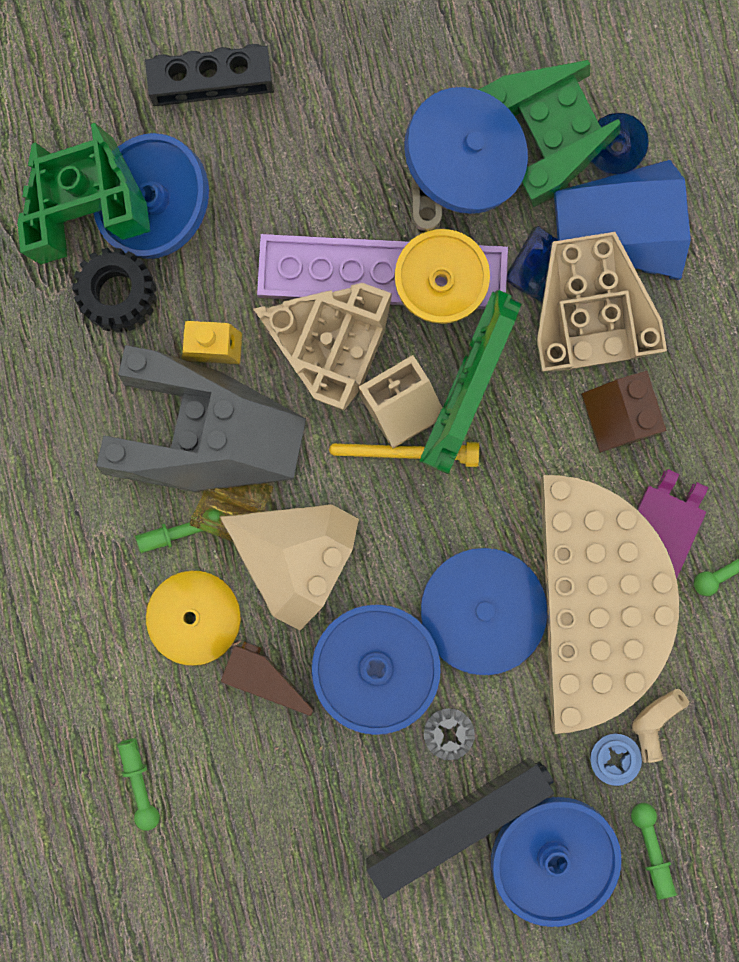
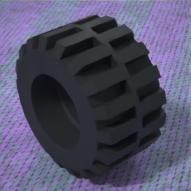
(100, 270)

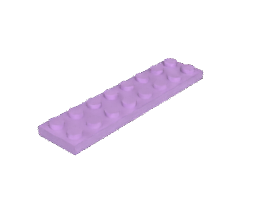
(311, 265)

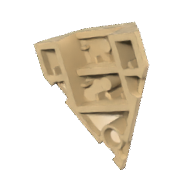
(330, 338)
(294, 556)

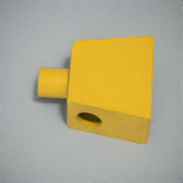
(211, 342)

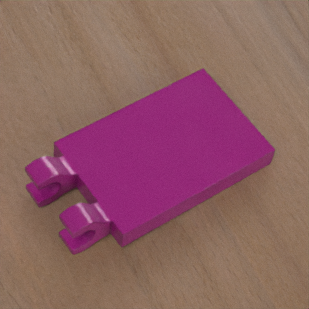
(672, 518)

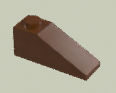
(261, 677)

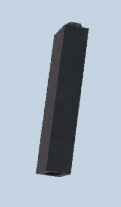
(459, 826)

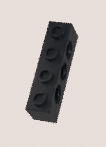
(222, 85)

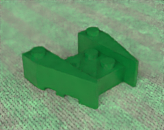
(558, 123)
(75, 185)

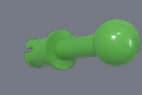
(162, 536)
(708, 583)
(146, 815)
(644, 817)

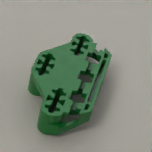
(471, 382)

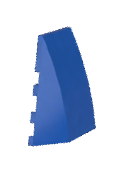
(643, 209)

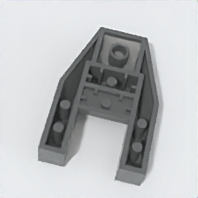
(221, 434)

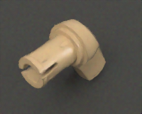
(653, 718)

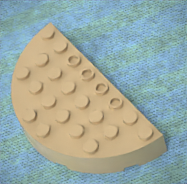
(606, 600)

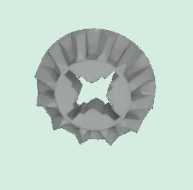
(448, 719)

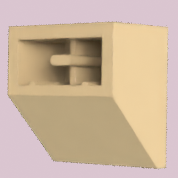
(401, 401)

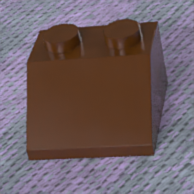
(623, 412)

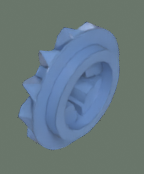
(630, 761)

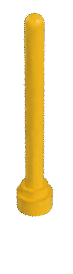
(467, 454)

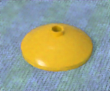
(448, 256)
(215, 624)

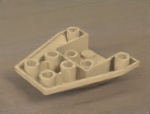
(595, 307)

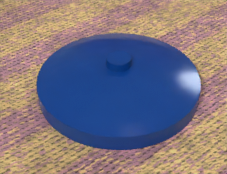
(466, 150)
(174, 191)
(484, 611)
(376, 669)
(556, 862)

